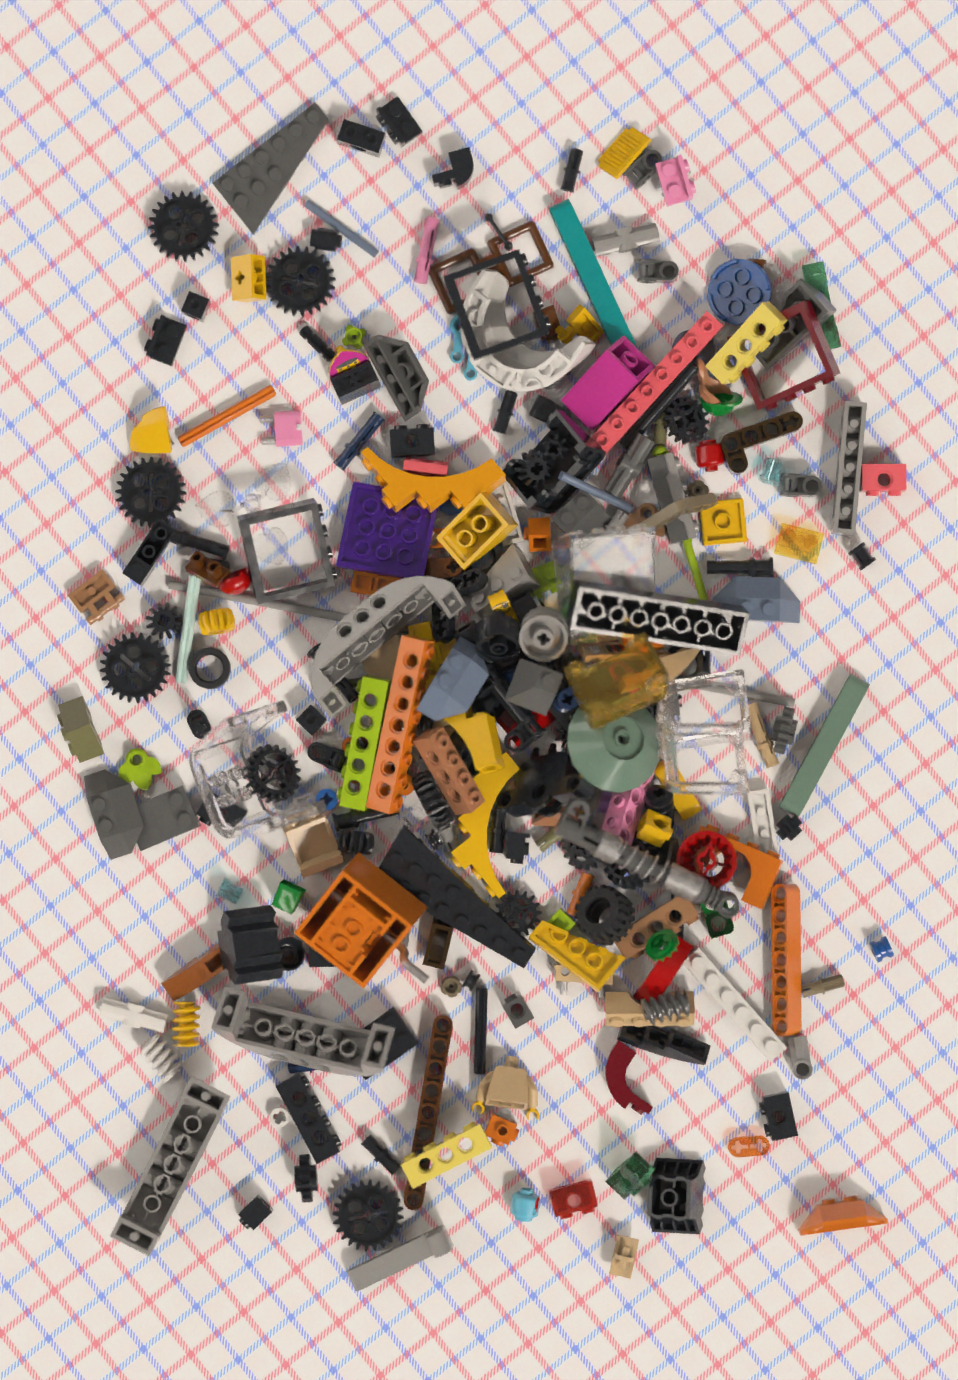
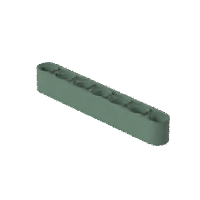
(824, 745)

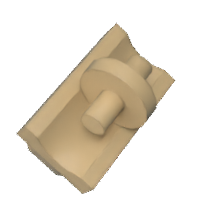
(624, 1256)

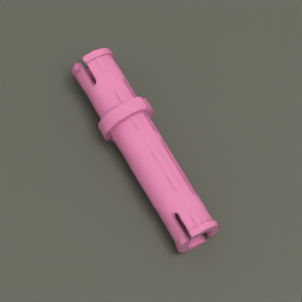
(425, 260)

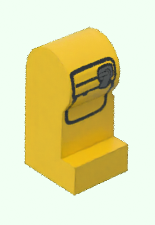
(500, 602)

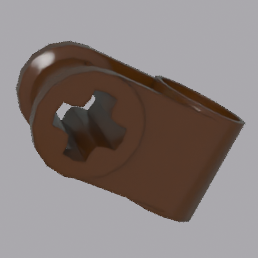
(439, 568)

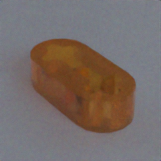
(747, 1140)

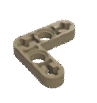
(681, 507)

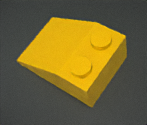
(476, 530)

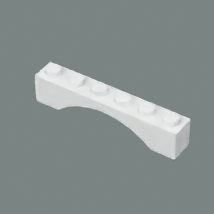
(734, 1004)

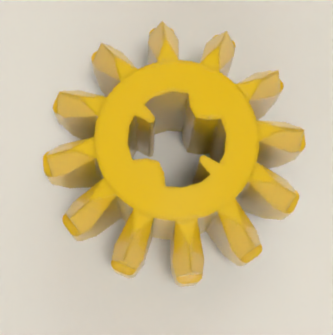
(216, 621)

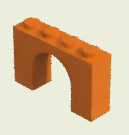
(763, 868)

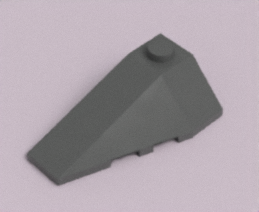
(795, 328)

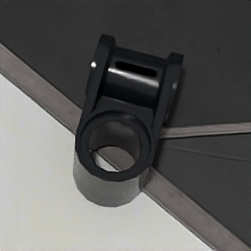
(544, 407)
(329, 756)

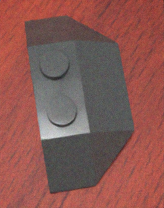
(399, 372)
(114, 812)

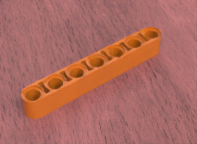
(786, 959)

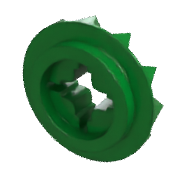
(657, 940)

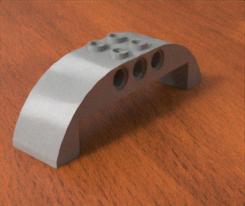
(371, 627)
(301, 1037)
(170, 1166)

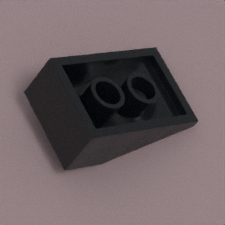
(403, 1037)

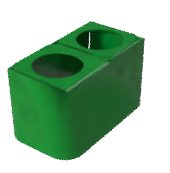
(288, 896)
(711, 914)

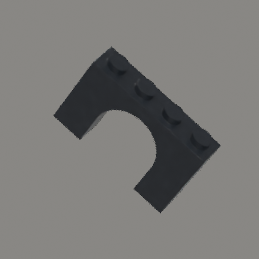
(522, 605)

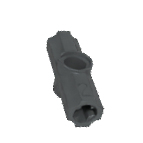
(629, 465)

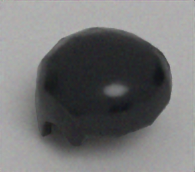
(293, 953)

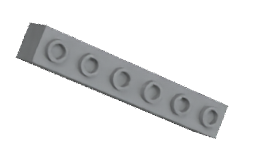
(848, 468)

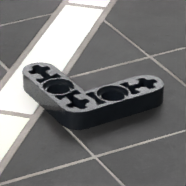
(444, 627)

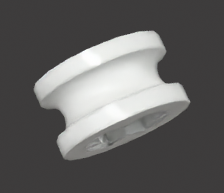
(276, 1111)

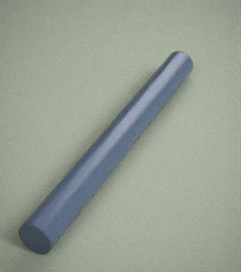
(342, 228)
(596, 492)

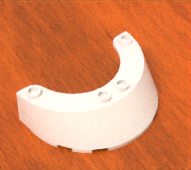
(519, 366)

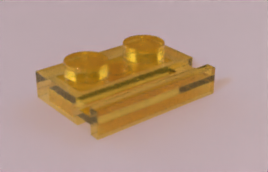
(798, 543)

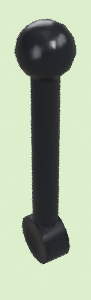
(507, 244)

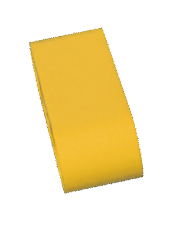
(685, 804)

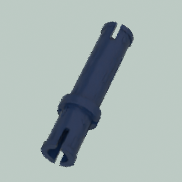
(360, 439)

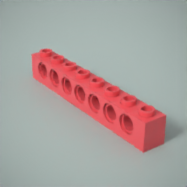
(657, 381)

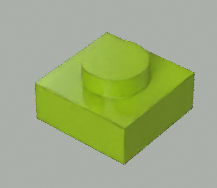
(562, 920)

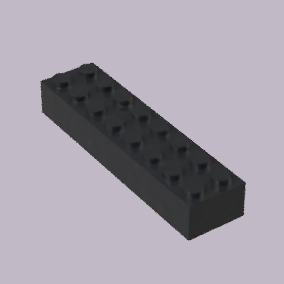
(661, 616)

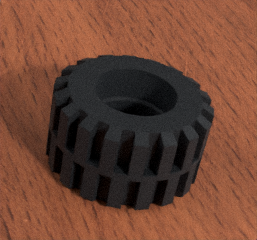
(614, 925)

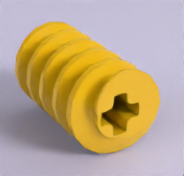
(186, 1024)

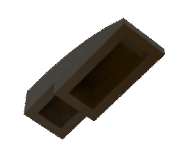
(438, 944)

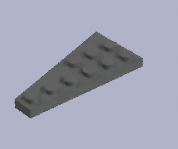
(262, 175)

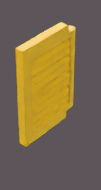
(623, 152)

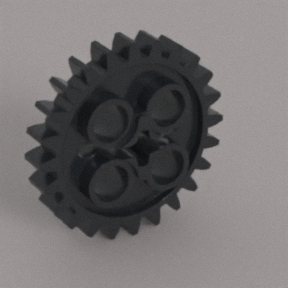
(164, 223)
(296, 301)
(130, 492)
(122, 682)
(363, 1195)

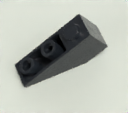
(149, 552)

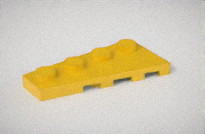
(585, 960)

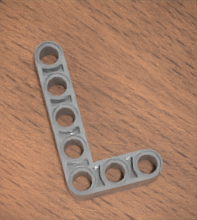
(434, 1242)

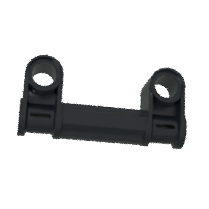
(521, 715)

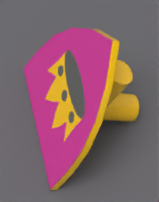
(346, 360)

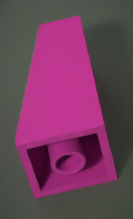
(607, 383)

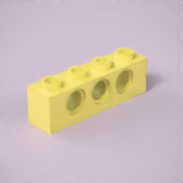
(721, 365)
(418, 1176)

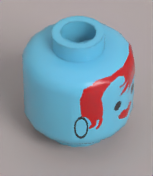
(525, 1205)

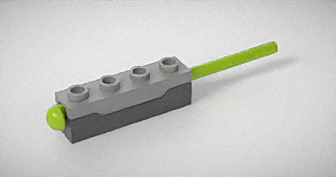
(668, 489)

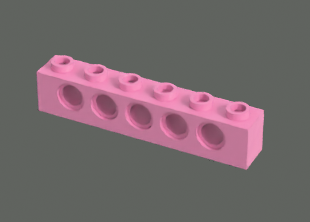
(625, 812)

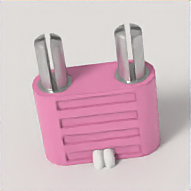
(287, 428)

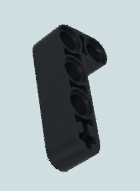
(490, 706)

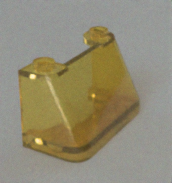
(619, 682)

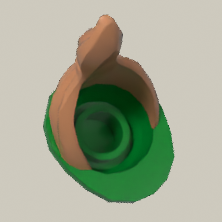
(714, 396)

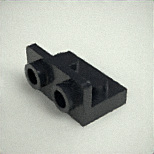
(399, 122)
(165, 340)

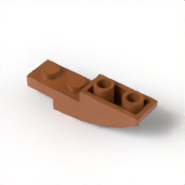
(194, 973)

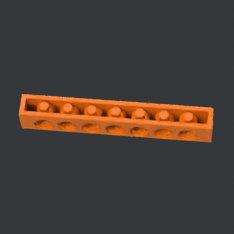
(391, 731)

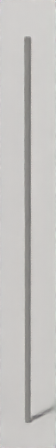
(337, 616)

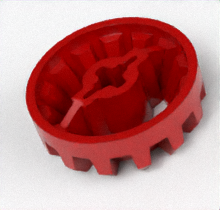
(711, 840)

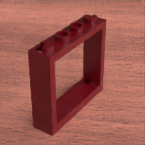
(823, 350)

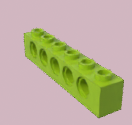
(380, 689)

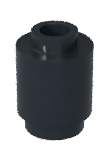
(325, 239)

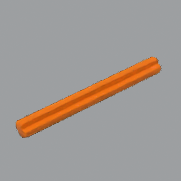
(226, 416)

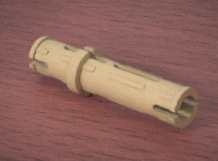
(764, 743)

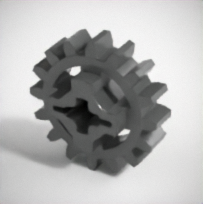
(784, 730)

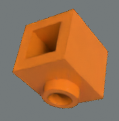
(538, 534)
(501, 1130)

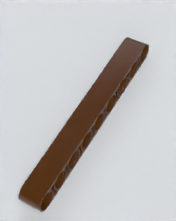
(427, 1100)

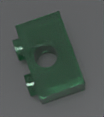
(630, 1176)

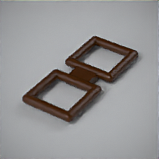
(495, 252)

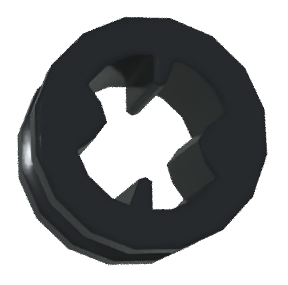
(434, 839)
(471, 980)

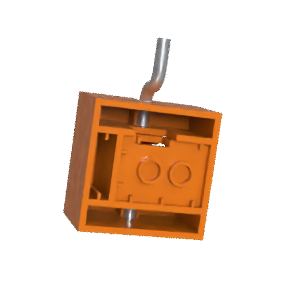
(361, 907)

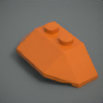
(841, 1215)

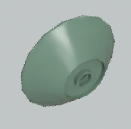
(608, 762)

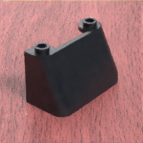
(580, 462)

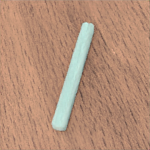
(187, 629)

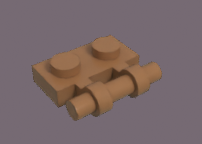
(92, 591)

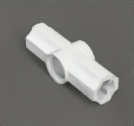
(133, 1014)

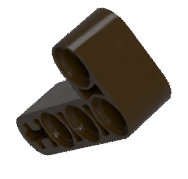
(762, 437)

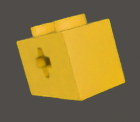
(248, 278)

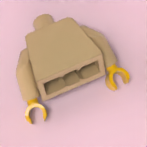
(508, 1088)

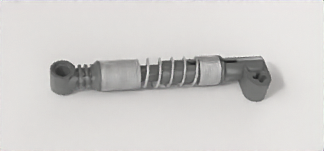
(607, 845)

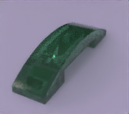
(816, 276)

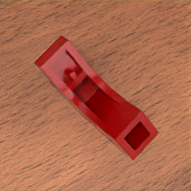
(663, 973)

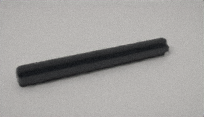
(661, 404)

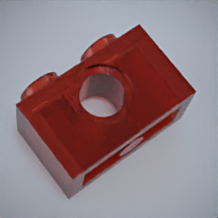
(583, 1189)

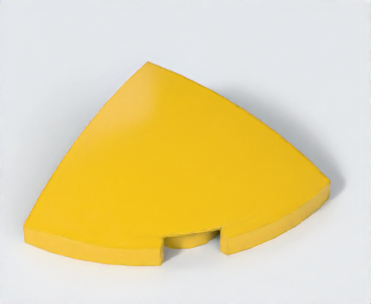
(152, 433)

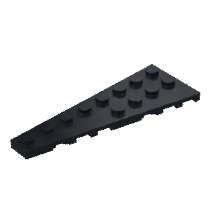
(451, 897)

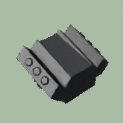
(250, 945)
(676, 1196)

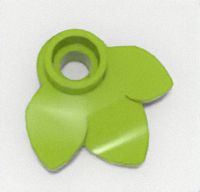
(140, 772)

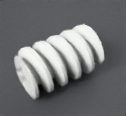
(160, 1057)

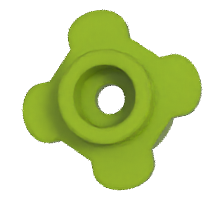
(350, 331)

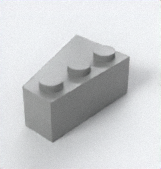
(509, 573)

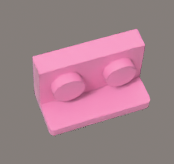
(675, 180)

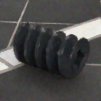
(661, 801)

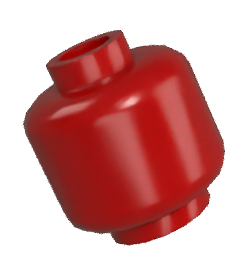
(709, 455)

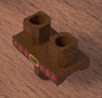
(206, 569)

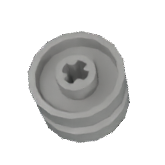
(539, 646)

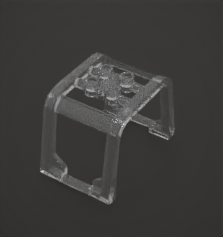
(671, 733)
(262, 822)

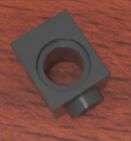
(525, 1017)

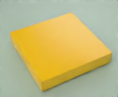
(724, 523)

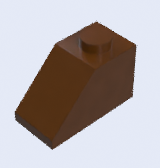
(551, 313)

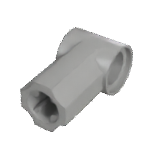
(800, 1054)

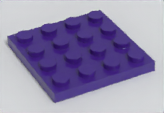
(383, 540)

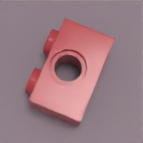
(869, 479)

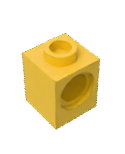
(654, 828)

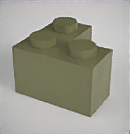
(79, 729)

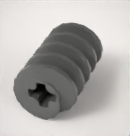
(665, 1007)

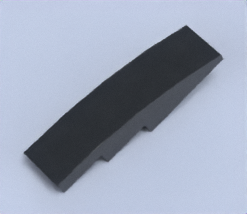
(665, 1043)

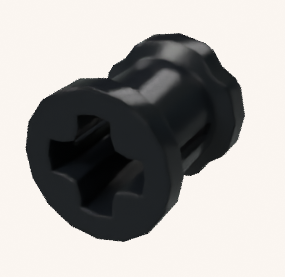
(862, 556)

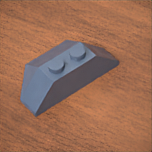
(763, 598)
(455, 683)

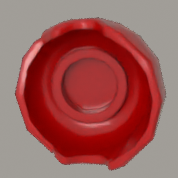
(236, 582)

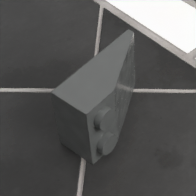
(167, 817)

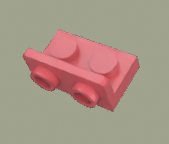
(425, 467)

